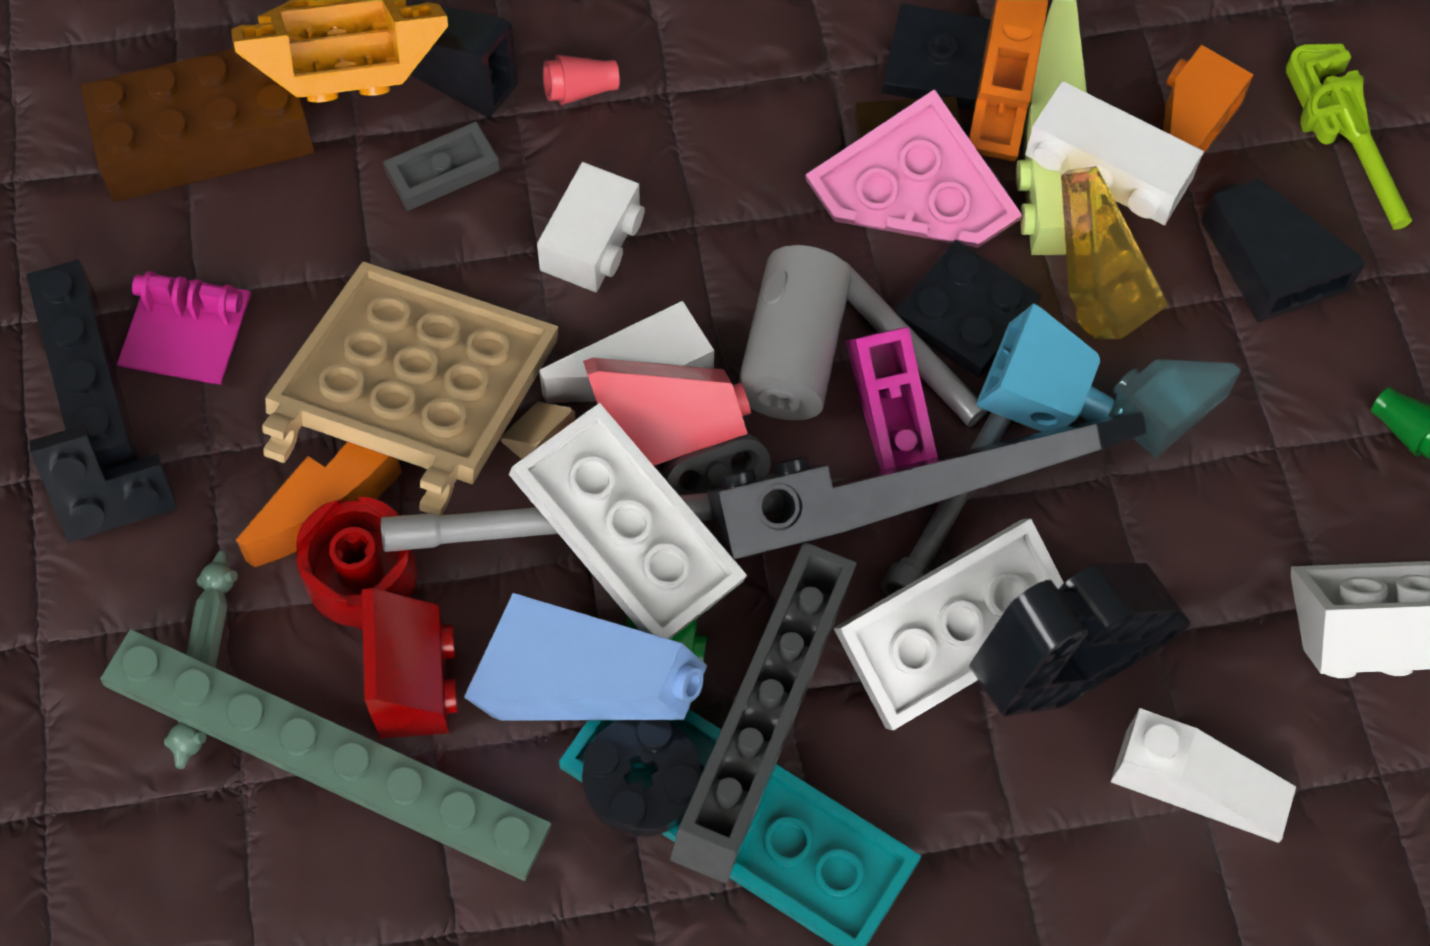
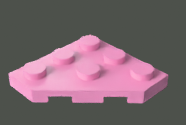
(916, 180)

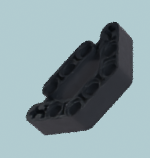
(1075, 637)

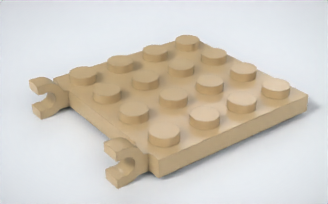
(410, 377)

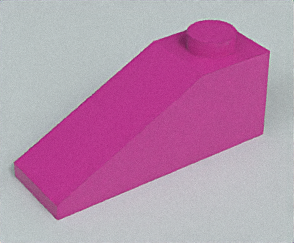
(892, 397)

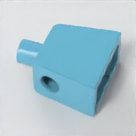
(1043, 375)

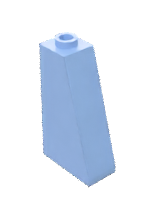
(581, 668)

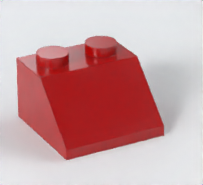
(407, 665)

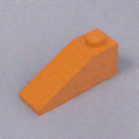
(1203, 97)

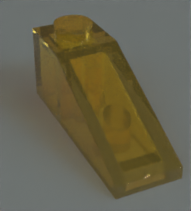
(1104, 263)

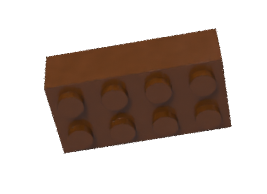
(190, 123)

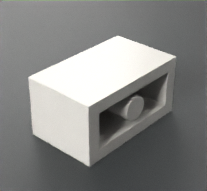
(590, 227)

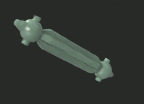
(203, 645)

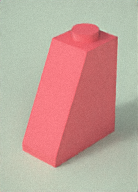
(669, 406)

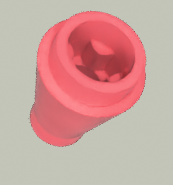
(577, 78)

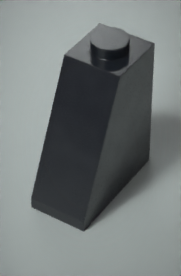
(471, 60)
(1277, 250)

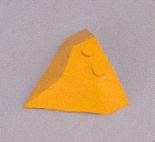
(340, 44)

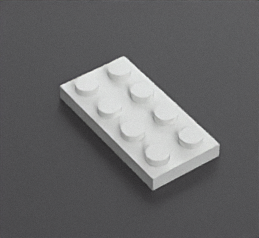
(627, 524)
(924, 636)

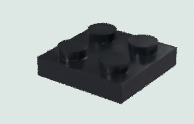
(965, 307)

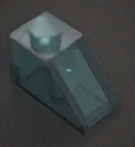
(1173, 397)

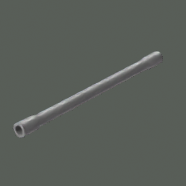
(431, 530)

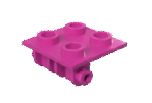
(183, 327)

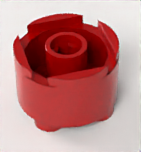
(343, 535)

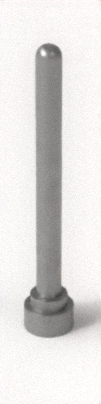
(918, 562)

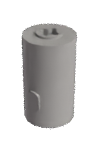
(795, 332)

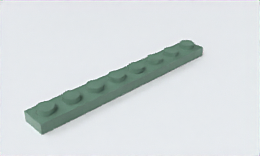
(327, 754)

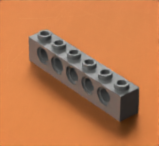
(762, 714)

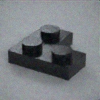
(97, 498)

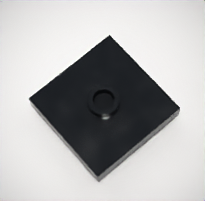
(937, 53)

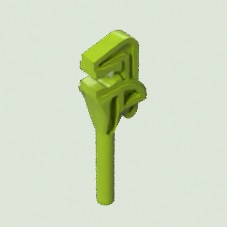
(1341, 108)

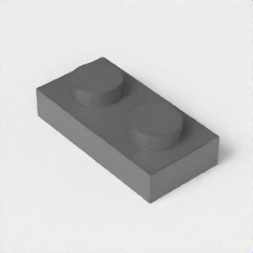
(441, 166)

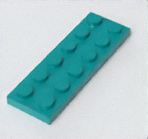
(800, 849)

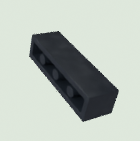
(82, 360)

